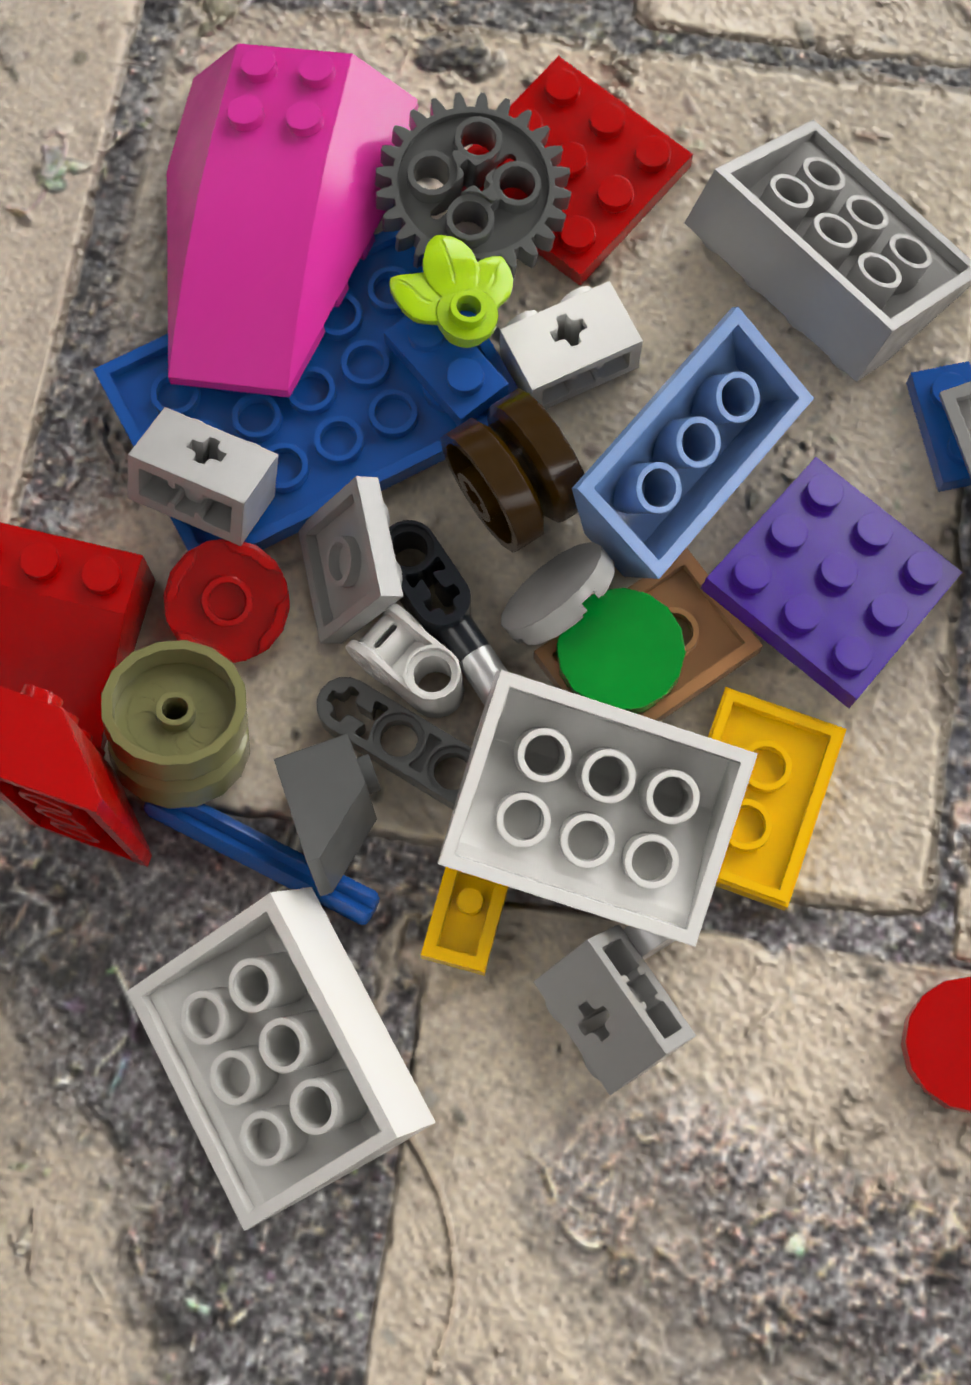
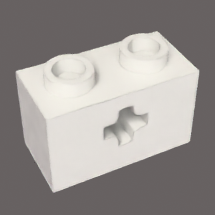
(571, 345)

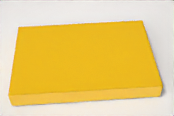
(781, 796)

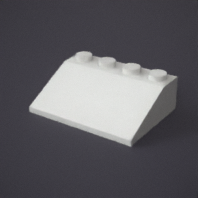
(596, 807)
(278, 1055)

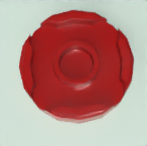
(227, 599)
(939, 1043)

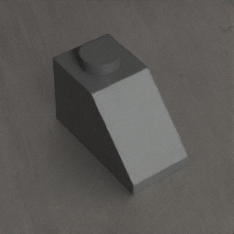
(329, 805)

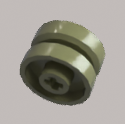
(176, 723)

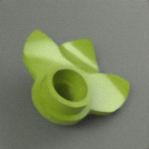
(451, 284)

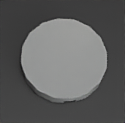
(554, 594)

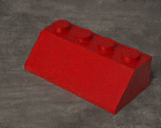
(61, 778)

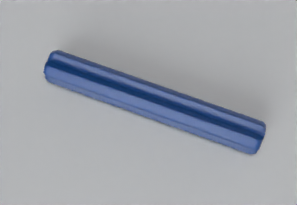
(265, 856)

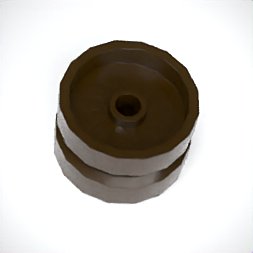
(514, 469)

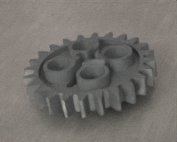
(437, 151)

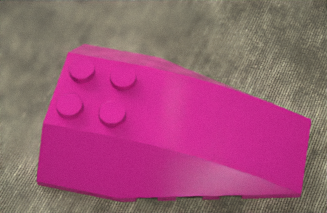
(270, 210)

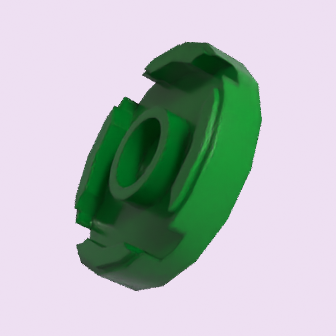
(622, 650)

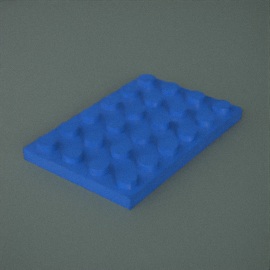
(345, 419)

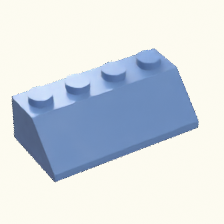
(689, 448)

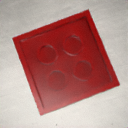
(614, 160)

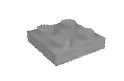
(350, 560)

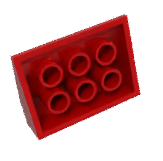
(68, 617)

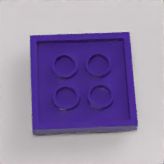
(831, 581)

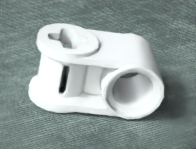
(401, 654)

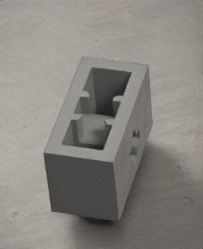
(202, 476)
(613, 1009)

